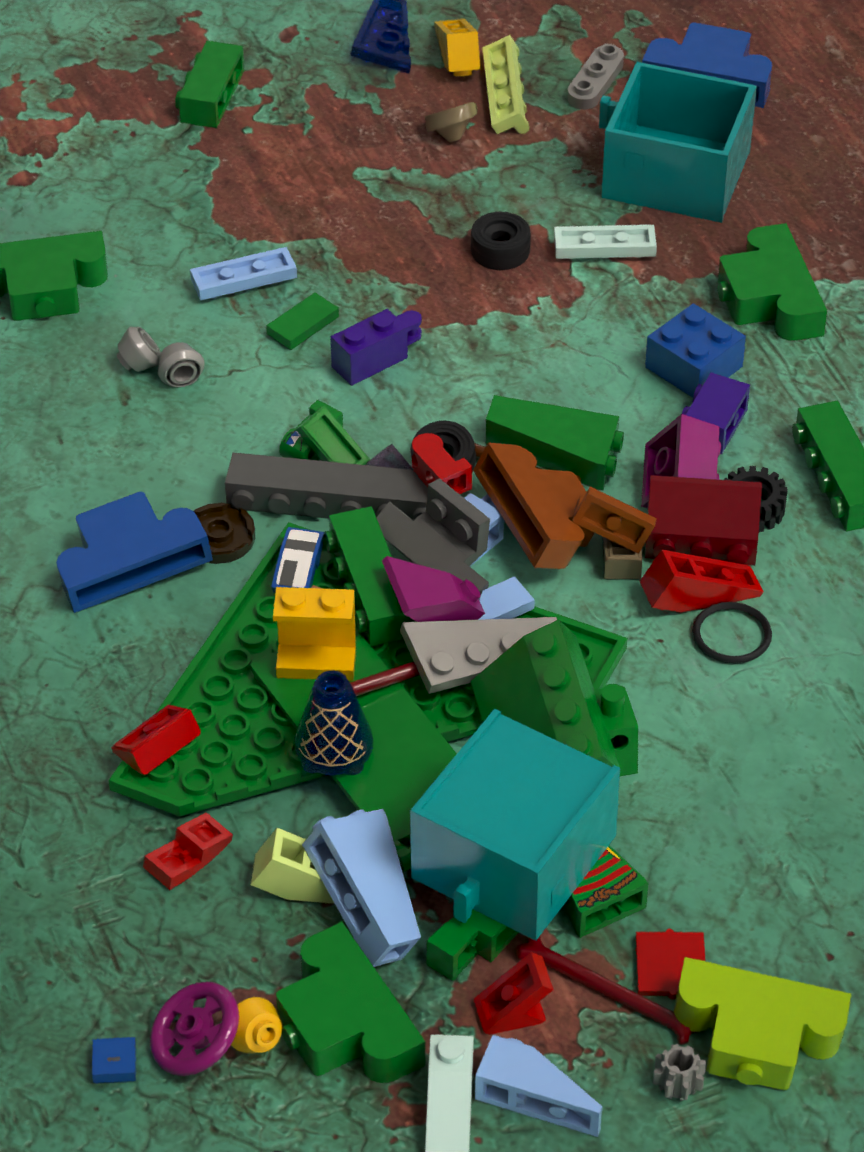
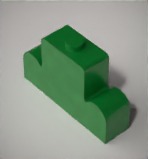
(45, 273)
(772, 285)
(347, 1012)

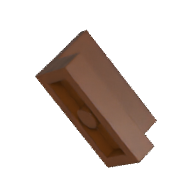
(613, 519)

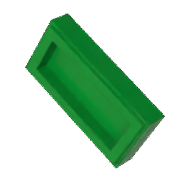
(302, 321)
(330, 439)

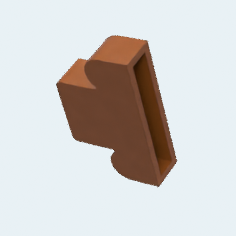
(534, 503)

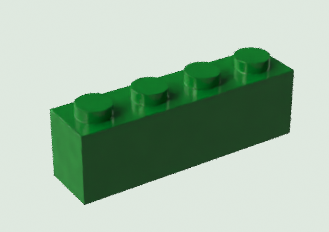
(836, 457)
(358, 551)

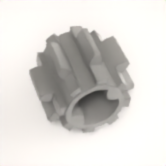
(679, 1072)

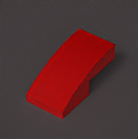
(193, 848)

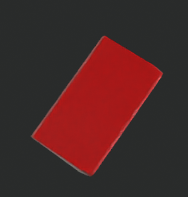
(157, 738)

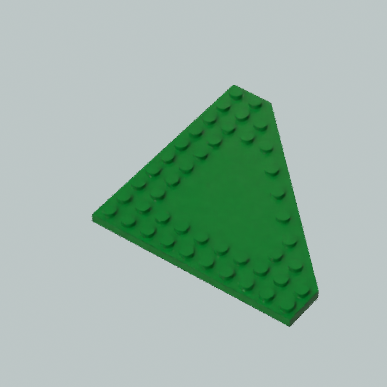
(246, 737)

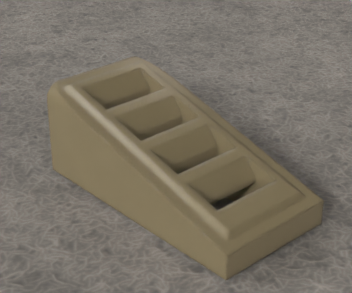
(620, 561)

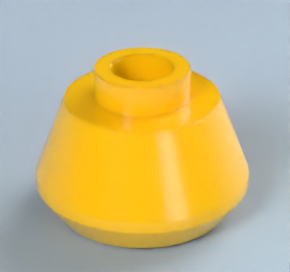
(257, 1027)

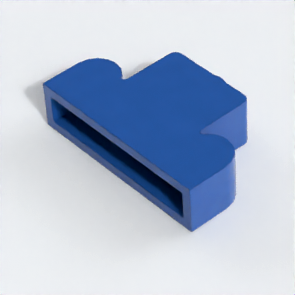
(714, 53)
(129, 550)

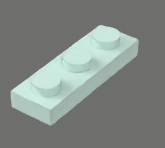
(605, 241)

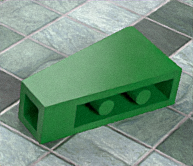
(558, 437)

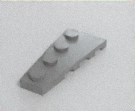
(461, 649)

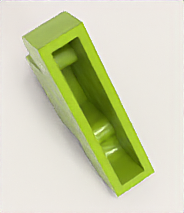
(759, 1021)

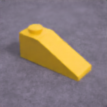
(458, 46)

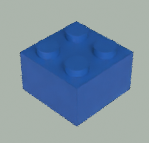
(692, 348)

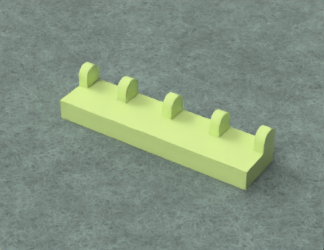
(505, 86)

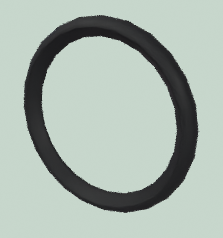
(726, 658)

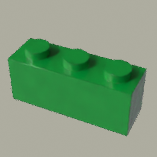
(210, 84)

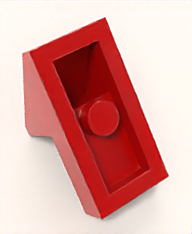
(515, 997)

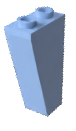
(365, 882)

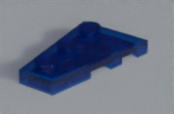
(385, 36)

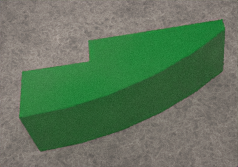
(459, 943)

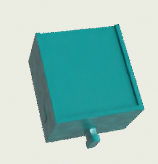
(676, 141)
(513, 825)

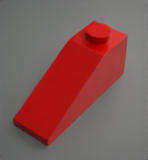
(695, 582)

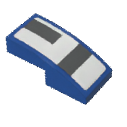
(298, 558)

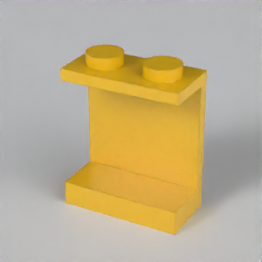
(315, 632)

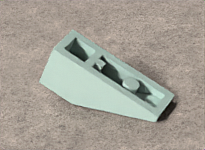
(449, 1093)

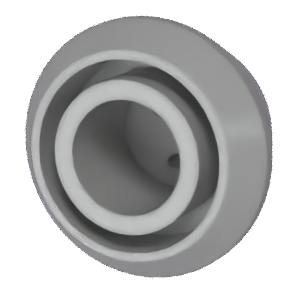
(138, 350)
(180, 365)

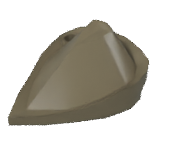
(451, 122)

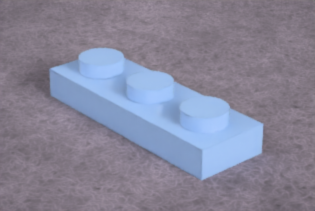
(243, 273)

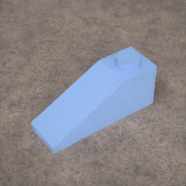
(528, 1083)

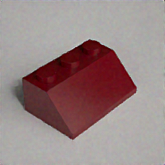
(705, 518)

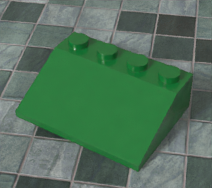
(548, 690)

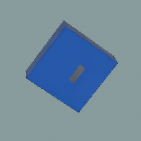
(114, 1060)

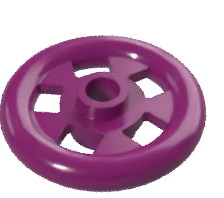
(194, 1028)

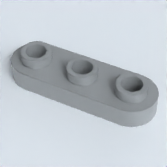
(595, 76)

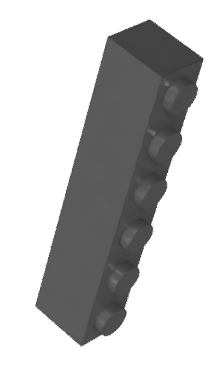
(319, 487)

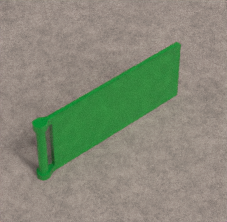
(406, 744)

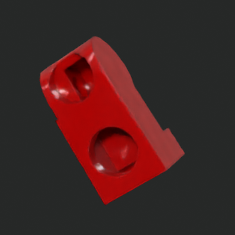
(433, 462)

